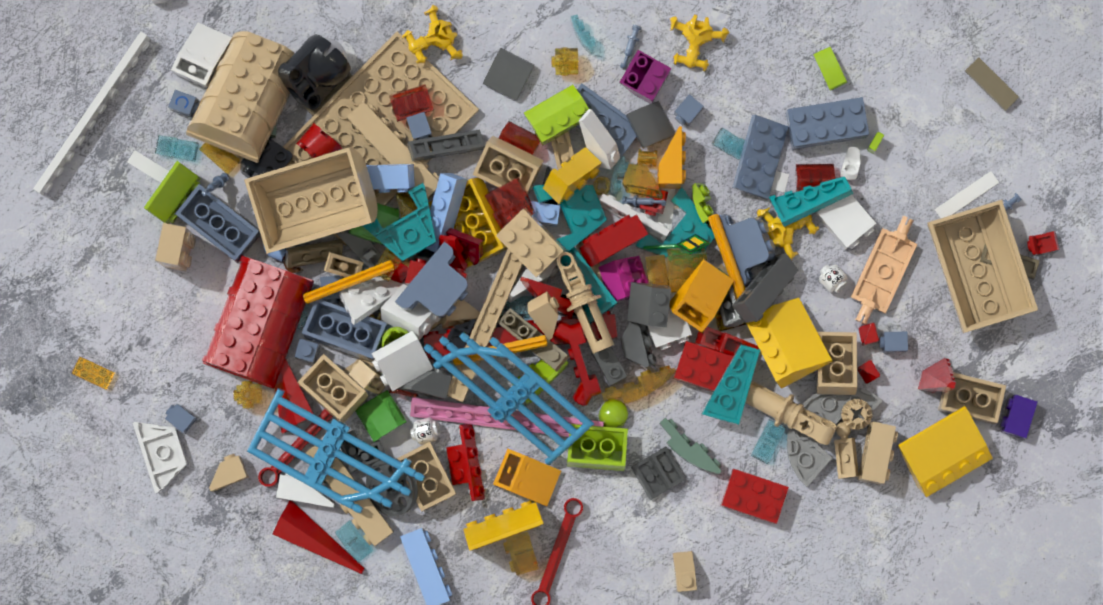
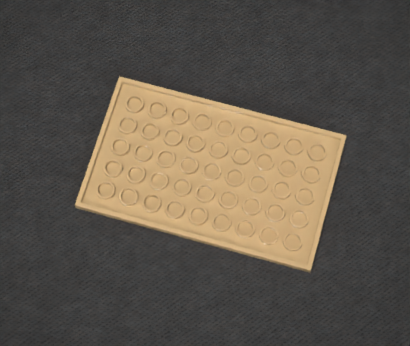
(385, 74)

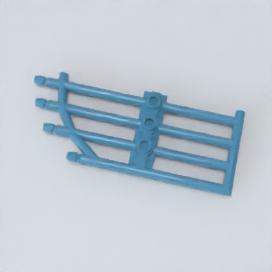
(514, 396)
(327, 452)

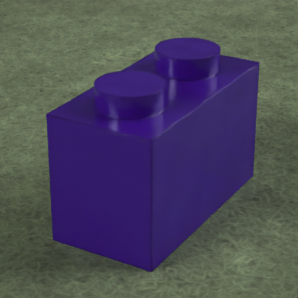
(1018, 416)

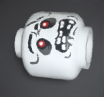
(833, 278)
(425, 431)

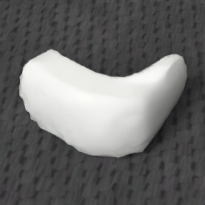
(851, 164)

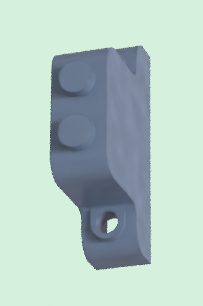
(748, 244)
(436, 285)

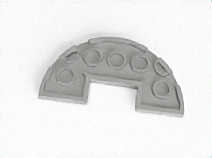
(803, 451)

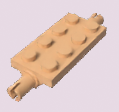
(884, 270)

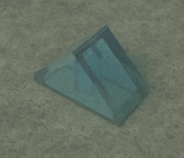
(353, 541)

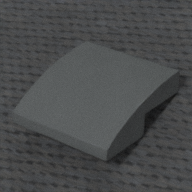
(508, 74)
(650, 124)
(658, 473)

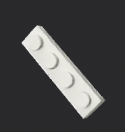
(620, 210)

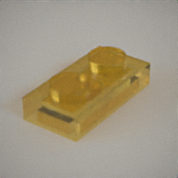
(223, 159)

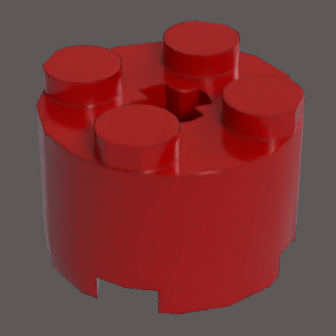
(317, 142)

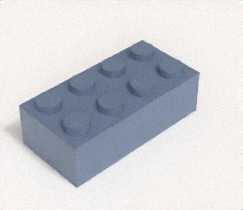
(827, 123)
(218, 223)
(333, 327)

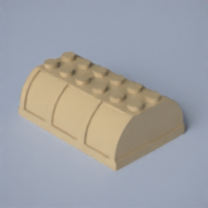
(243, 97)
(312, 199)
(978, 290)

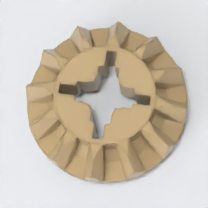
(847, 414)

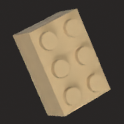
(505, 162)
(530, 242)
(175, 247)
(841, 374)
(333, 389)
(979, 396)
(877, 453)
(436, 485)

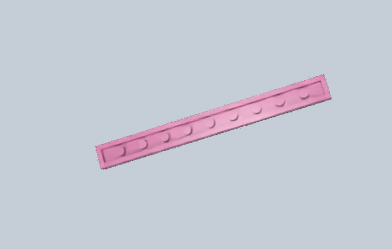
(480, 416)

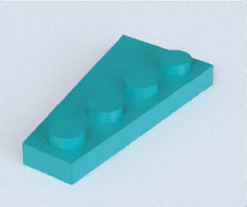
(802, 203)
(607, 300)
(732, 390)

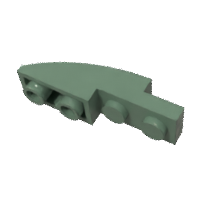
(693, 454)

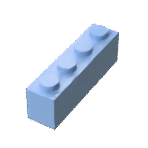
(392, 177)
(446, 204)
(425, 568)

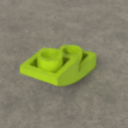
(830, 68)
(700, 197)

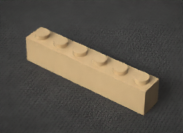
(389, 144)
(370, 519)

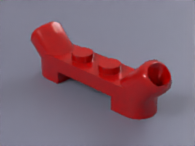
(589, 384)

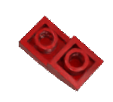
(457, 248)

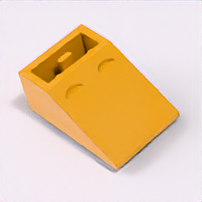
(670, 167)
(701, 295)
(527, 477)

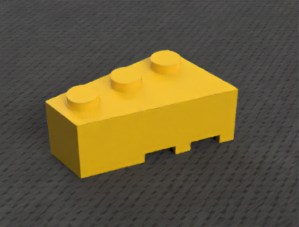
(572, 175)

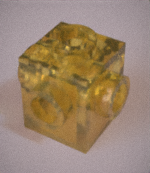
(565, 61)
(255, 394)

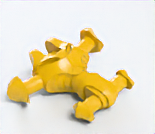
(697, 34)
(438, 35)
(782, 235)

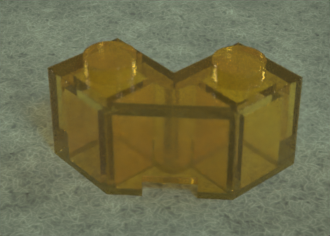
(521, 553)

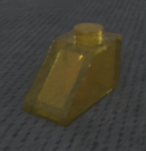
(641, 182)

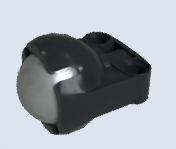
(315, 70)

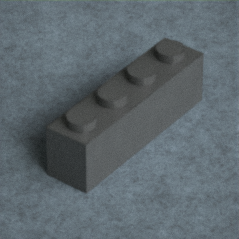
(765, 288)

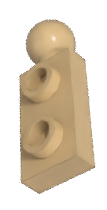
(845, 453)

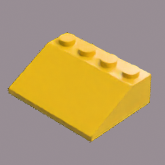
(477, 219)
(789, 342)
(945, 452)
(503, 526)

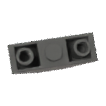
(637, 346)

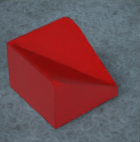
(400, 273)
(868, 334)
(868, 372)

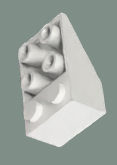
(201, 55)

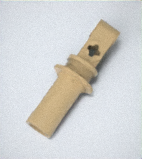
(580, 295)
(790, 413)

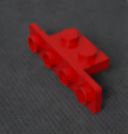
(465, 463)

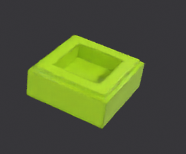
(875, 142)

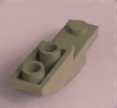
(523, 330)

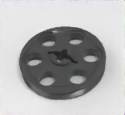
(393, 495)

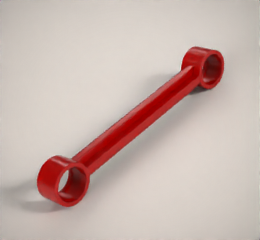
(299, 444)
(557, 551)

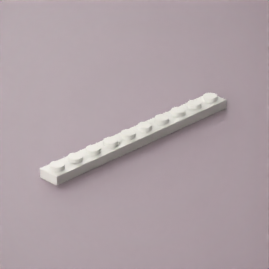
(88, 119)

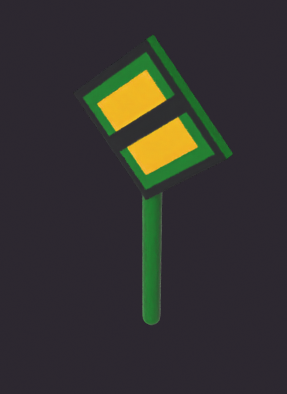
(689, 245)

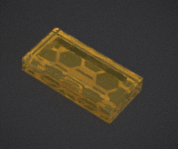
(93, 373)

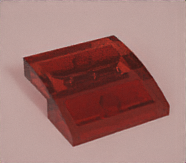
(509, 201)

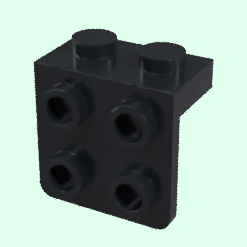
(272, 158)

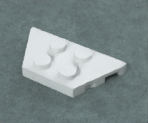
(367, 297)
(161, 452)

